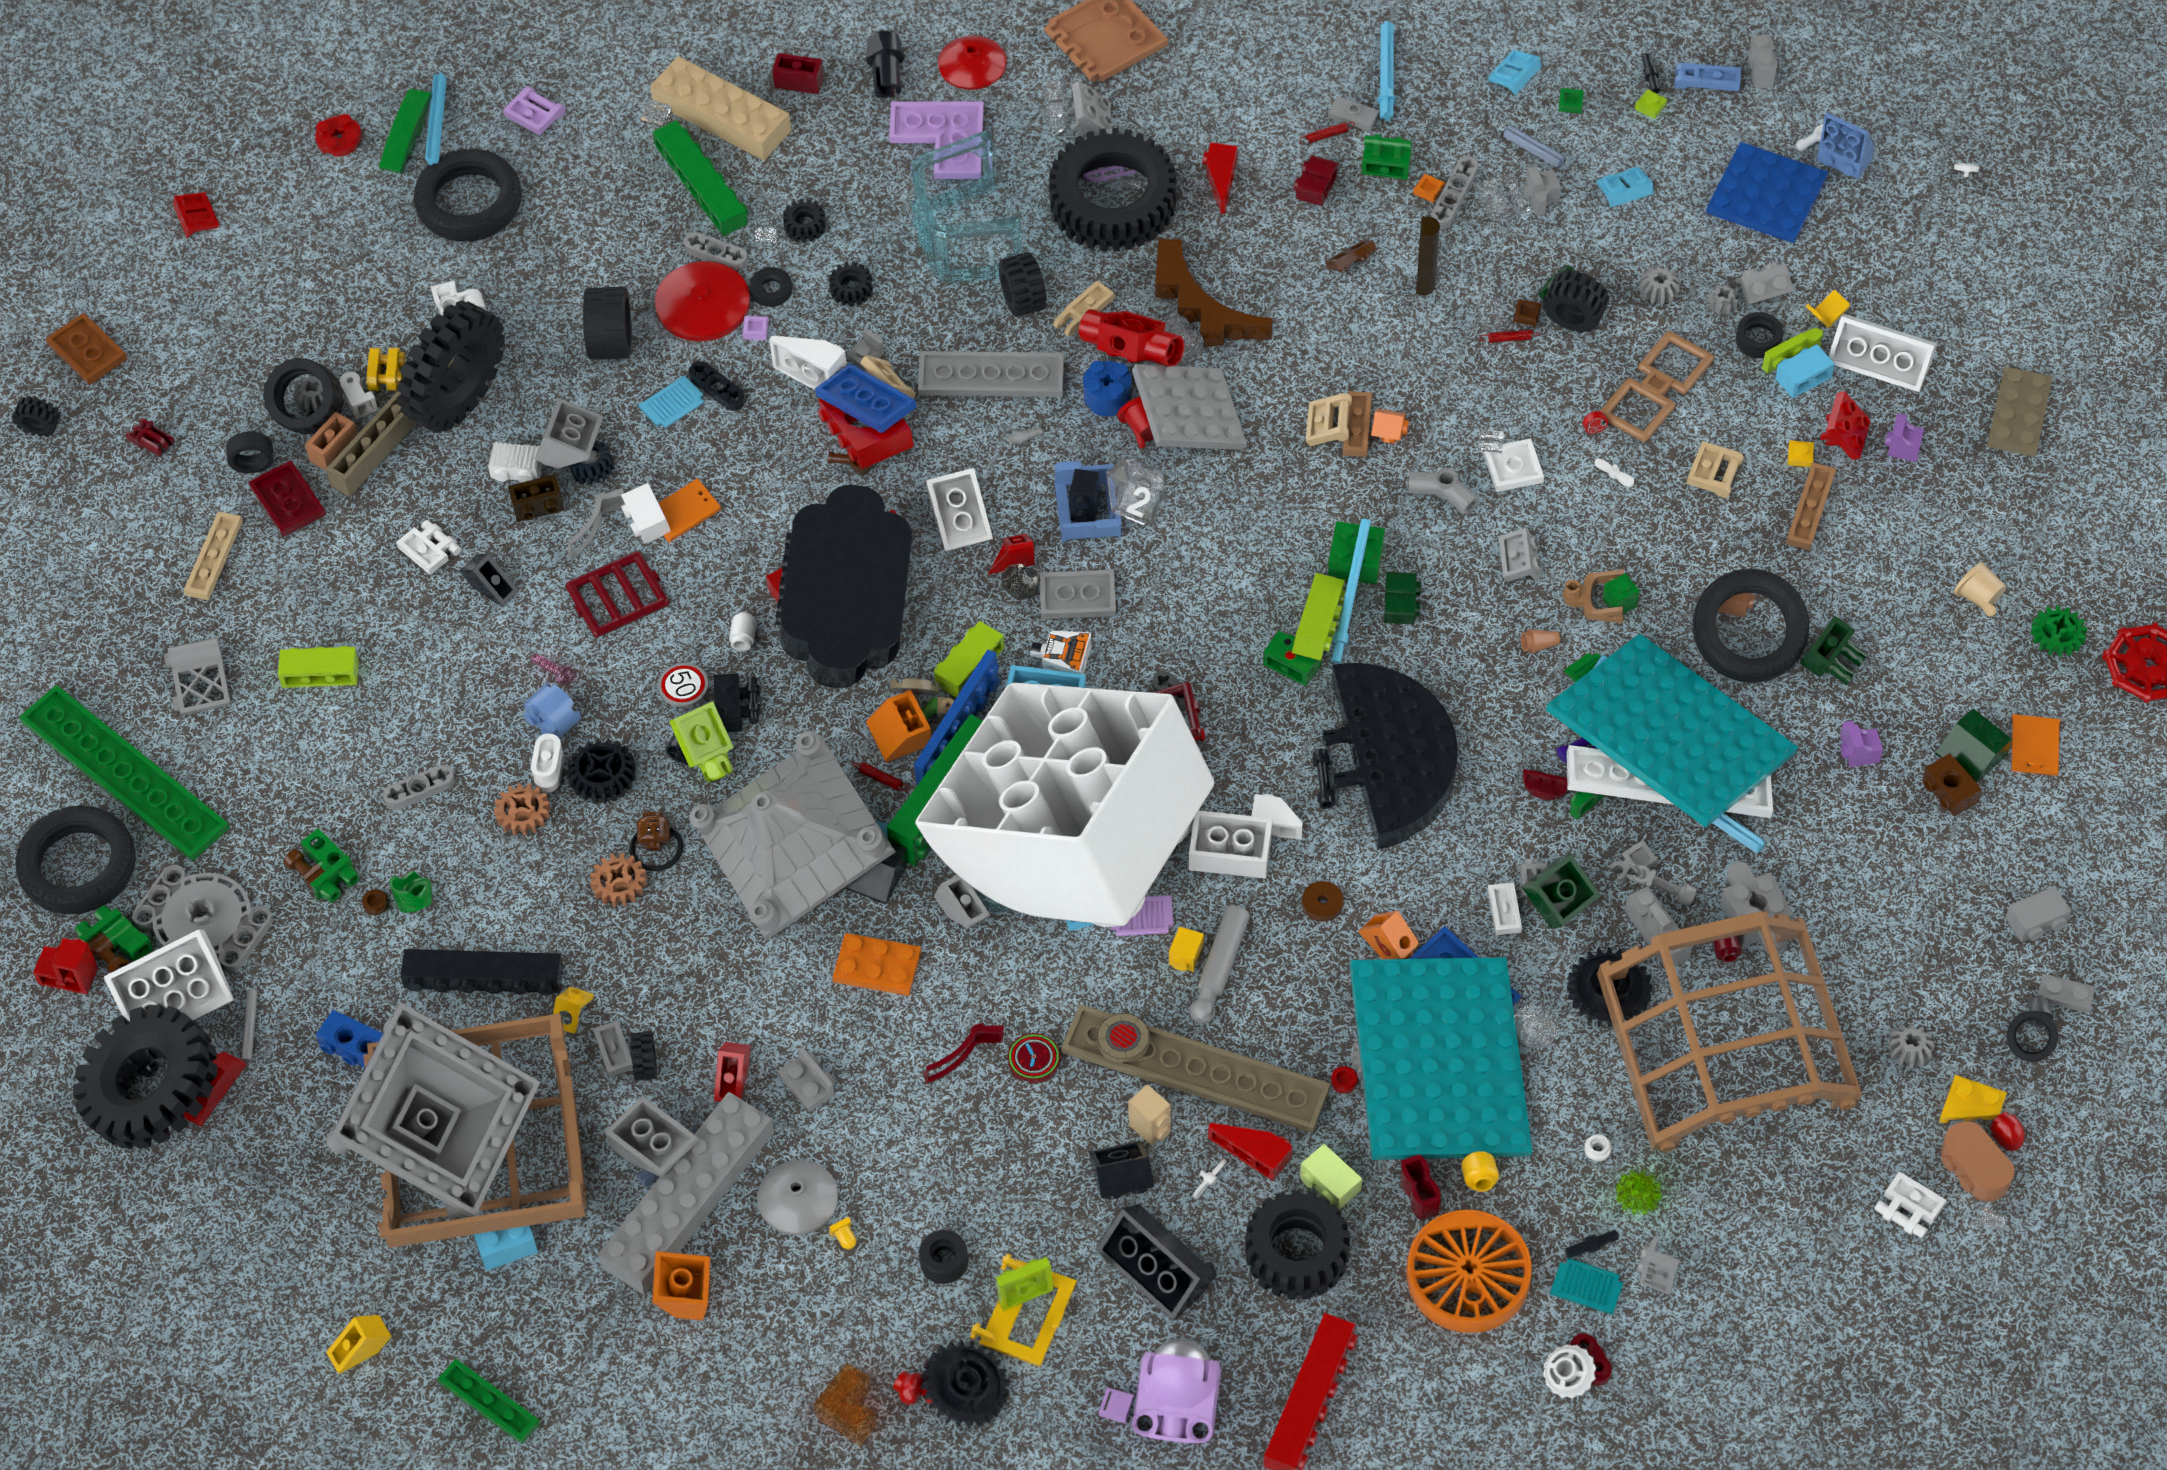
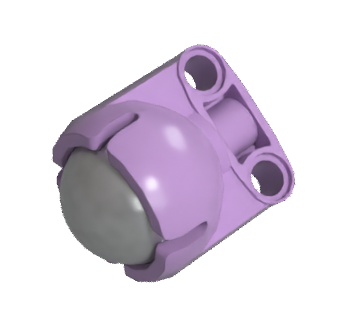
(1177, 1391)

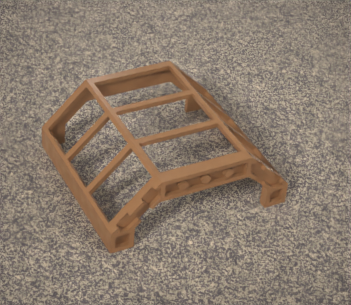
(1666, 1140)
(575, 1208)

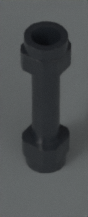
(1321, 760)

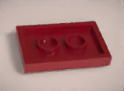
(286, 498)

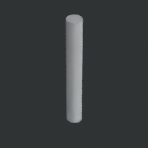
(249, 1025)

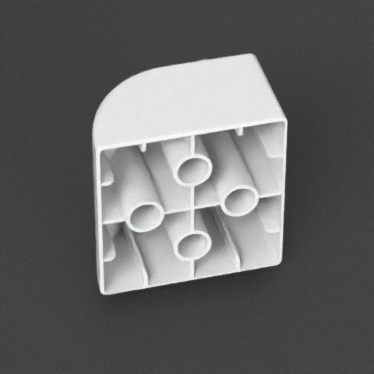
(1069, 800)

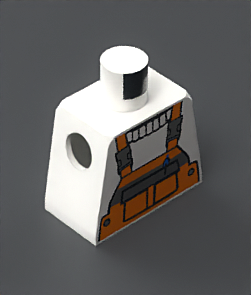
(1064, 651)

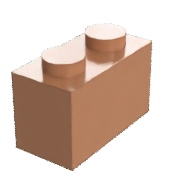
(330, 440)

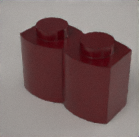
(1316, 180)
(1420, 1188)

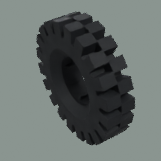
(441, 399)
(105, 1082)

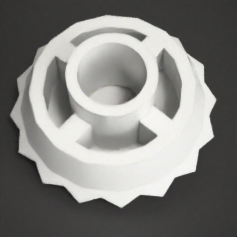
(1569, 1371)

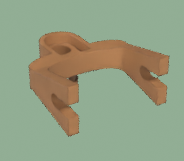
(1580, 596)

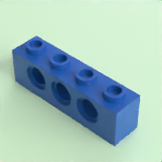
(341, 1027)

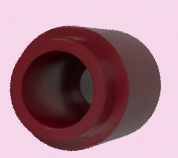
(1728, 948)

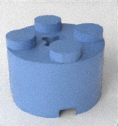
(551, 711)

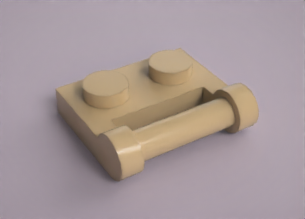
(883, 371)
(1321, 419)
(1707, 465)

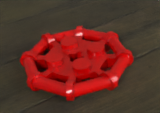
(2135, 661)

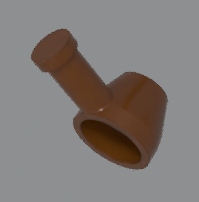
(844, 459)

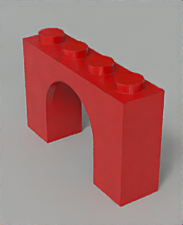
(865, 444)

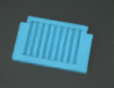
(672, 402)

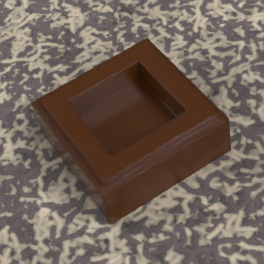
(1527, 312)

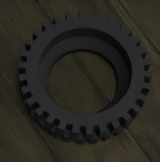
(1112, 225)

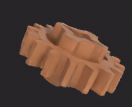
(522, 808)
(618, 880)

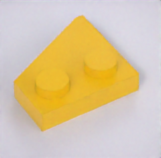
(1972, 1101)

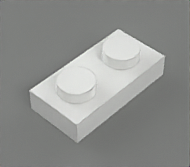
(1504, 908)

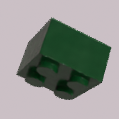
(1561, 891)

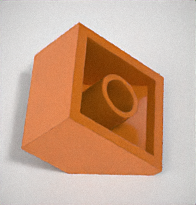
(681, 1284)

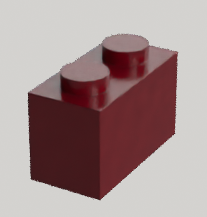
(798, 73)

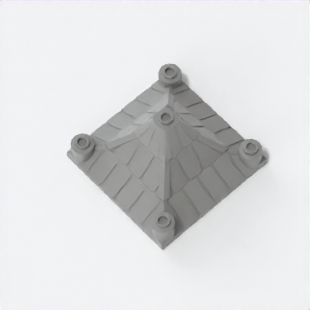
(793, 836)
(434, 1111)

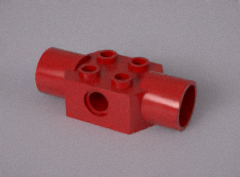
(1131, 337)

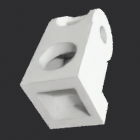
(358, 401)

